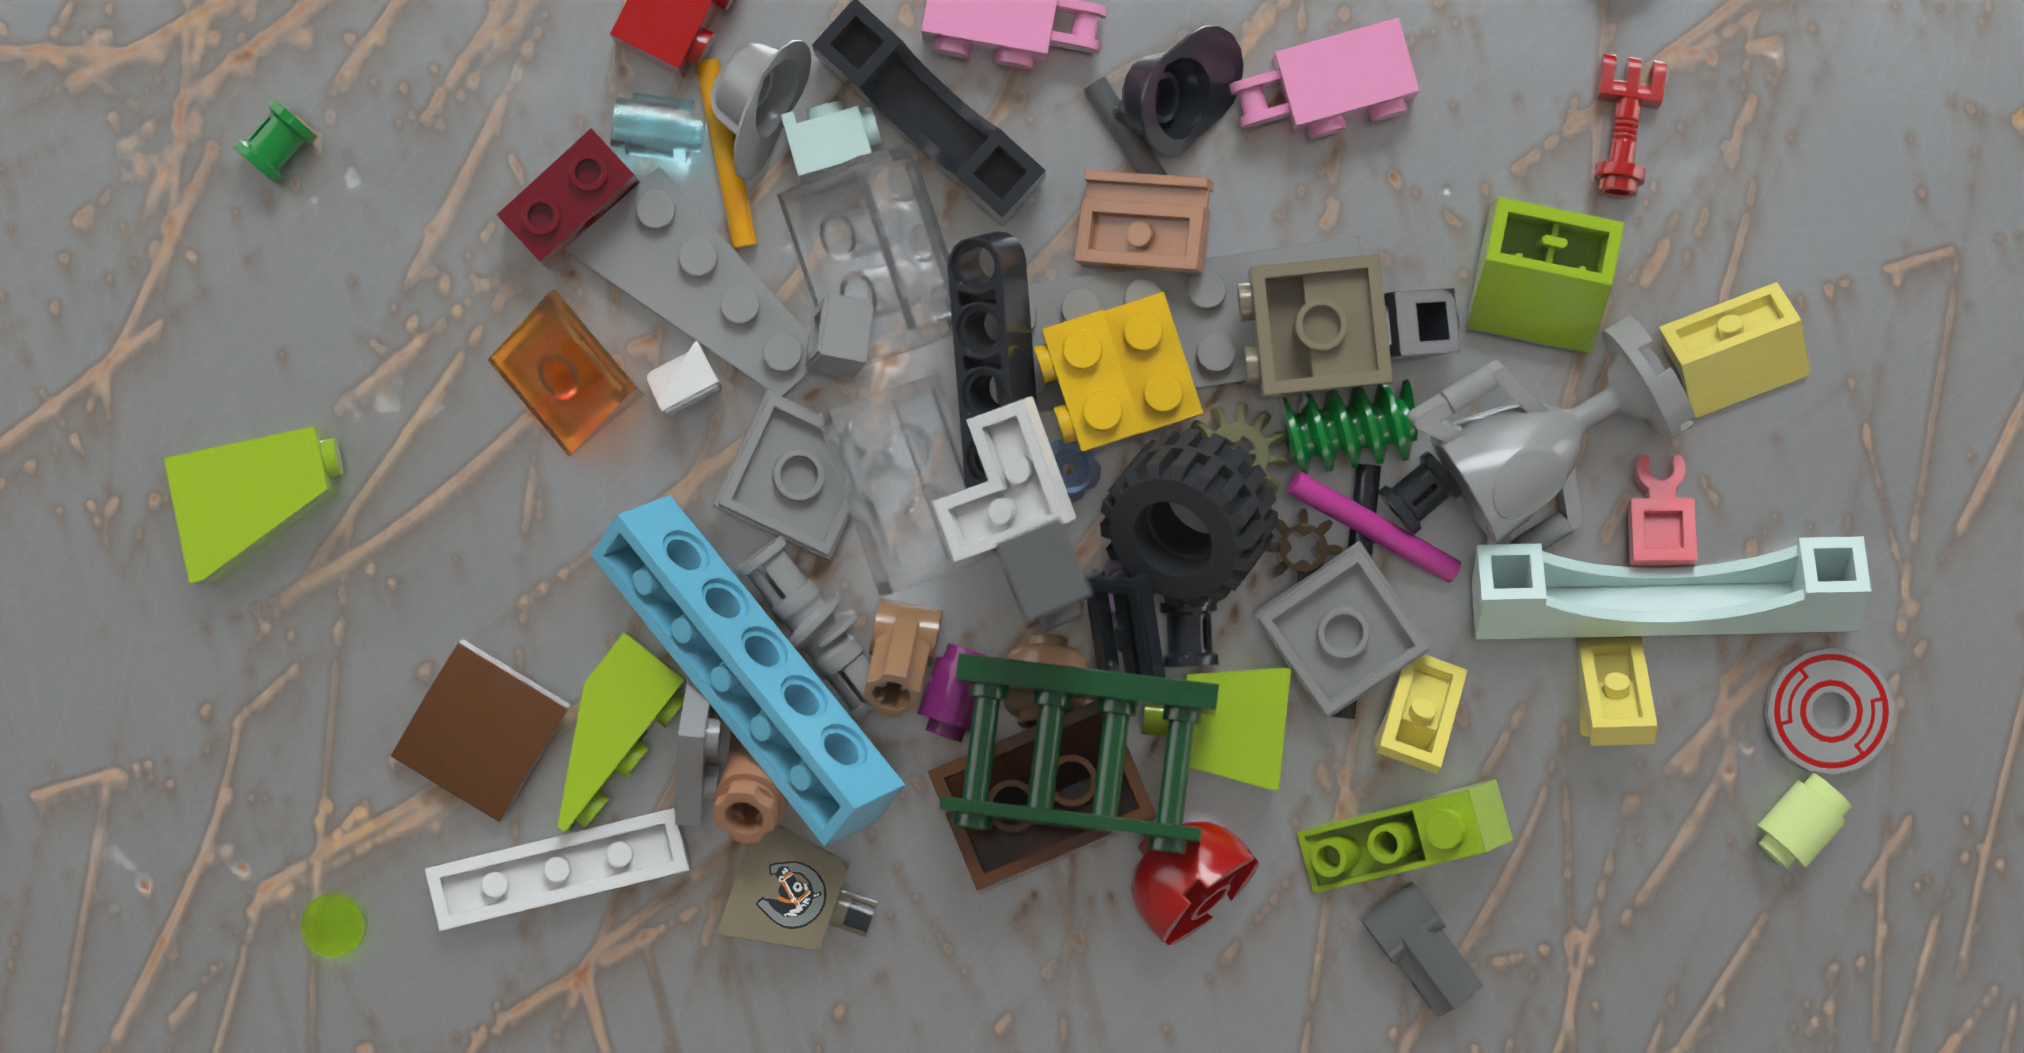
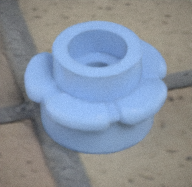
(1086, 469)

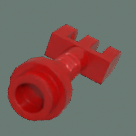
(1620, 175)

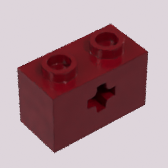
(568, 198)

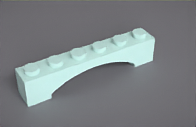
(1795, 590)

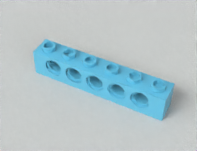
(747, 670)

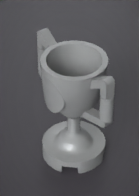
(1527, 451)

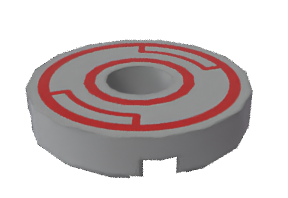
(1866, 701)

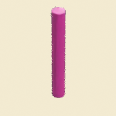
(1374, 527)

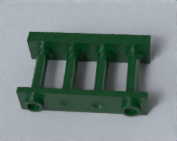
(1053, 692)

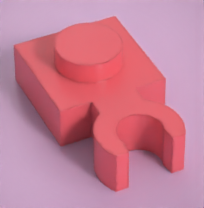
(1660, 524)

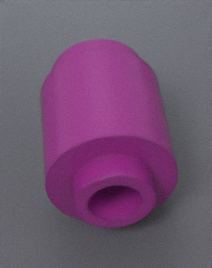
(945, 700)

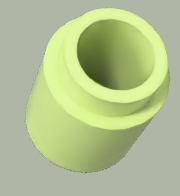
(1803, 822)

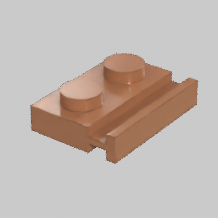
(1144, 221)

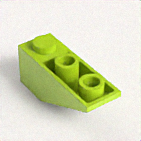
(616, 711)
(1405, 836)

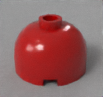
(1179, 889)

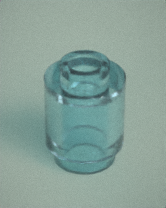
(657, 127)

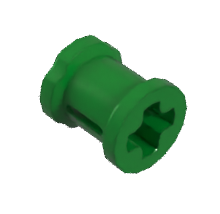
(274, 141)

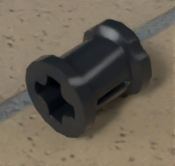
(1420, 492)
(1189, 635)

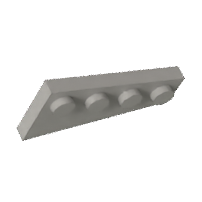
(687, 273)

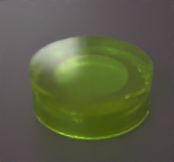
(334, 924)

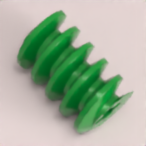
(1349, 427)

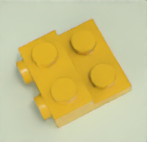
(1118, 373)

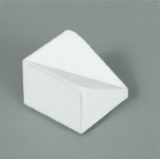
(683, 381)

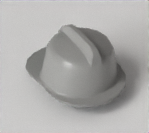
(753, 94)

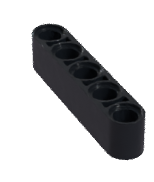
(978, 355)

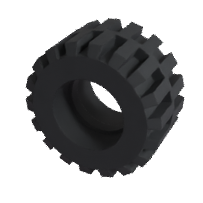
(1213, 485)

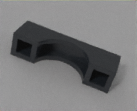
(928, 112)

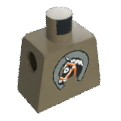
(792, 894)

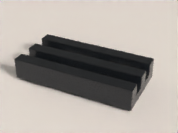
(1136, 620)

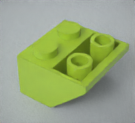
(1544, 274)

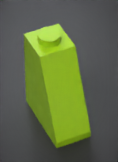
(246, 494)

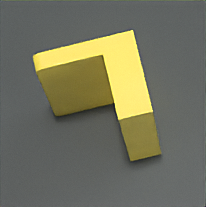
(1737, 349)

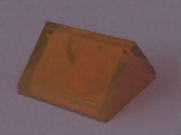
(564, 373)

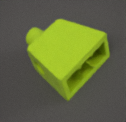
(1246, 732)

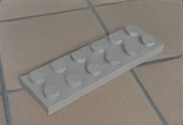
(1200, 306)

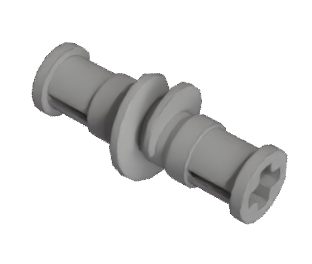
(812, 622)

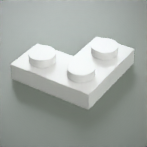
(1021, 485)

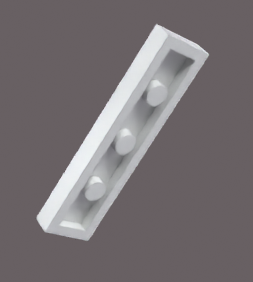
(557, 869)

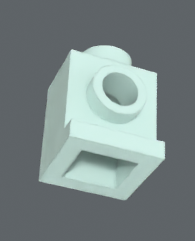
(829, 137)

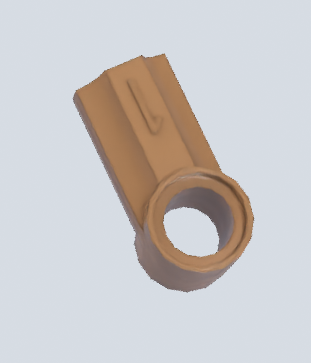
(900, 650)

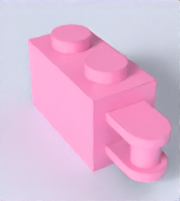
(1010, 28)
(1334, 81)

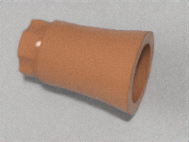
(746, 797)

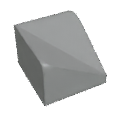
(839, 335)

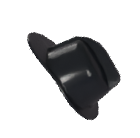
(1181, 91)

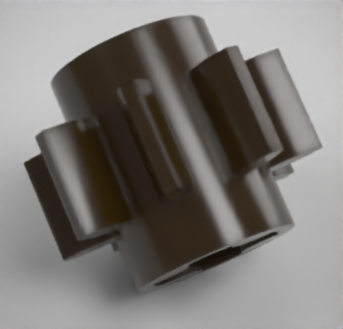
(1283, 546)

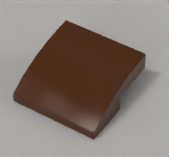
(480, 730)

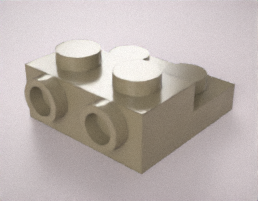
(1316, 326)

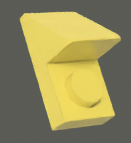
(1615, 692)
(1421, 713)

